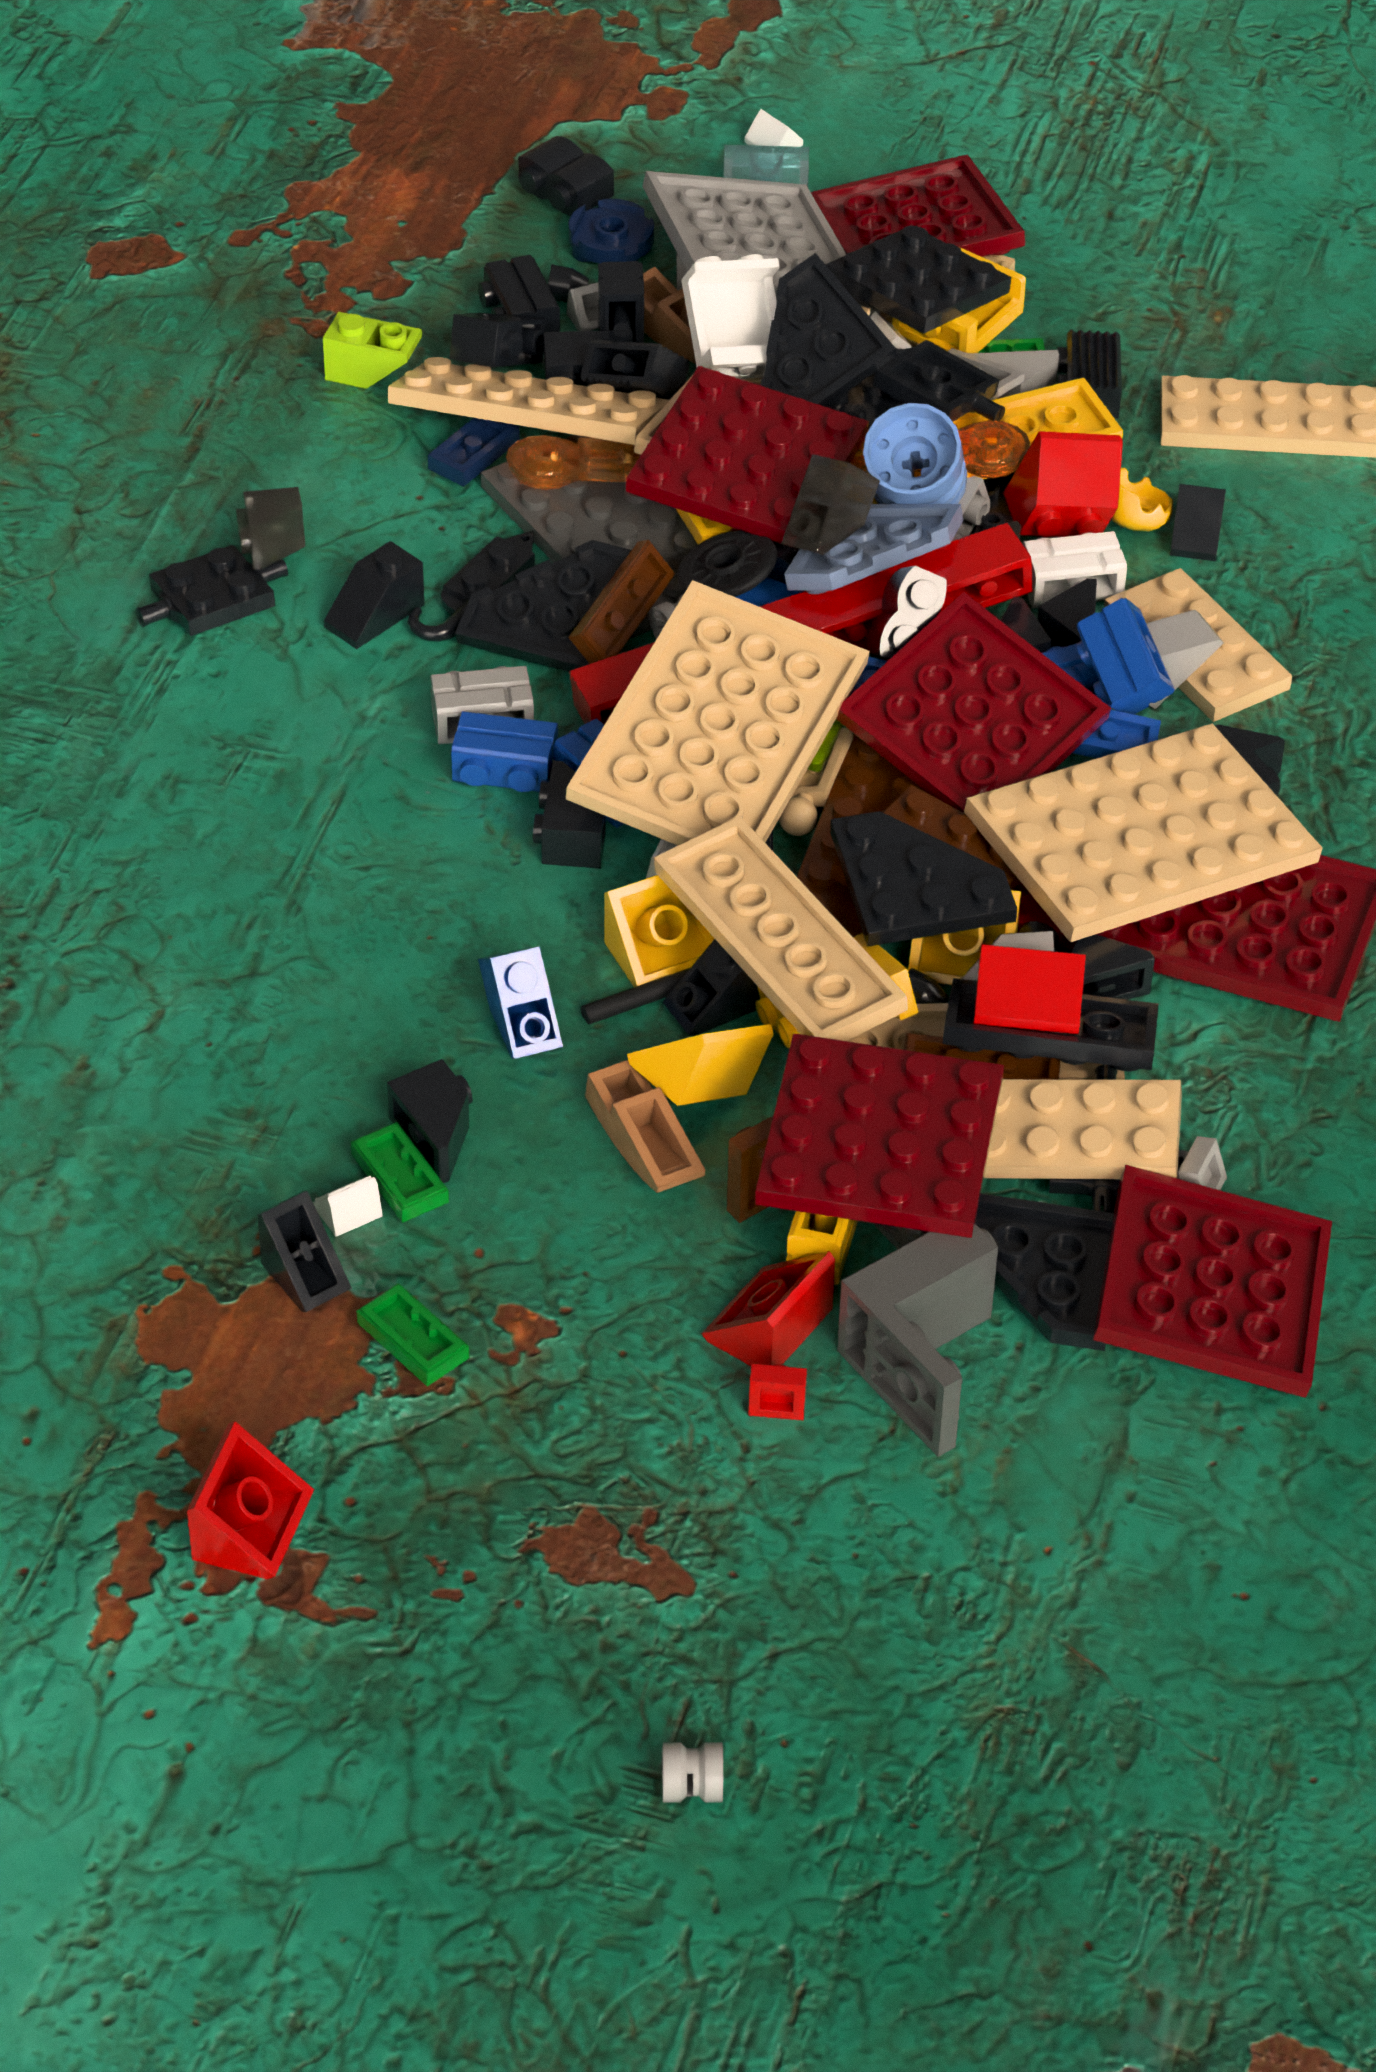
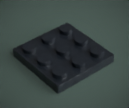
(919, 278)

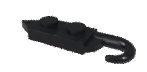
(489, 568)

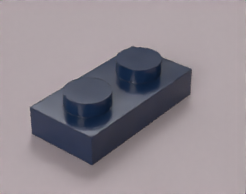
(472, 449)

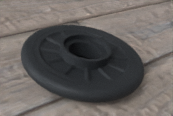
(751, 558)

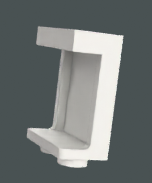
(731, 313)

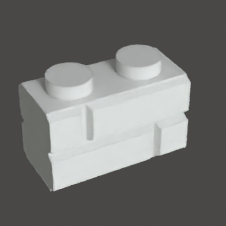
(1072, 559)

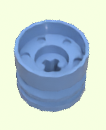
(915, 439)

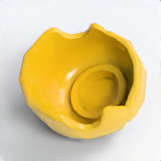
(1141, 505)

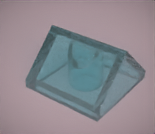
(767, 163)

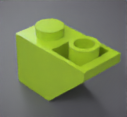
(366, 349)

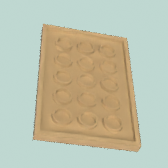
(717, 720)
(1142, 831)

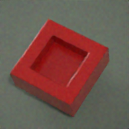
(777, 1391)

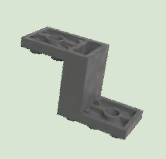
(908, 1308)

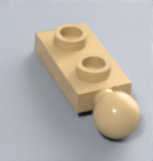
(814, 788)

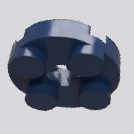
(592, 236)

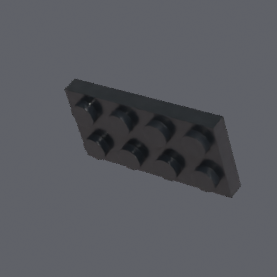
(1109, 1032)

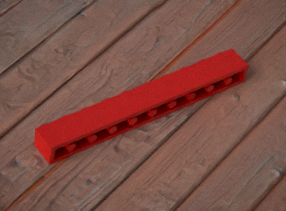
(984, 565)

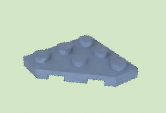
(888, 538)

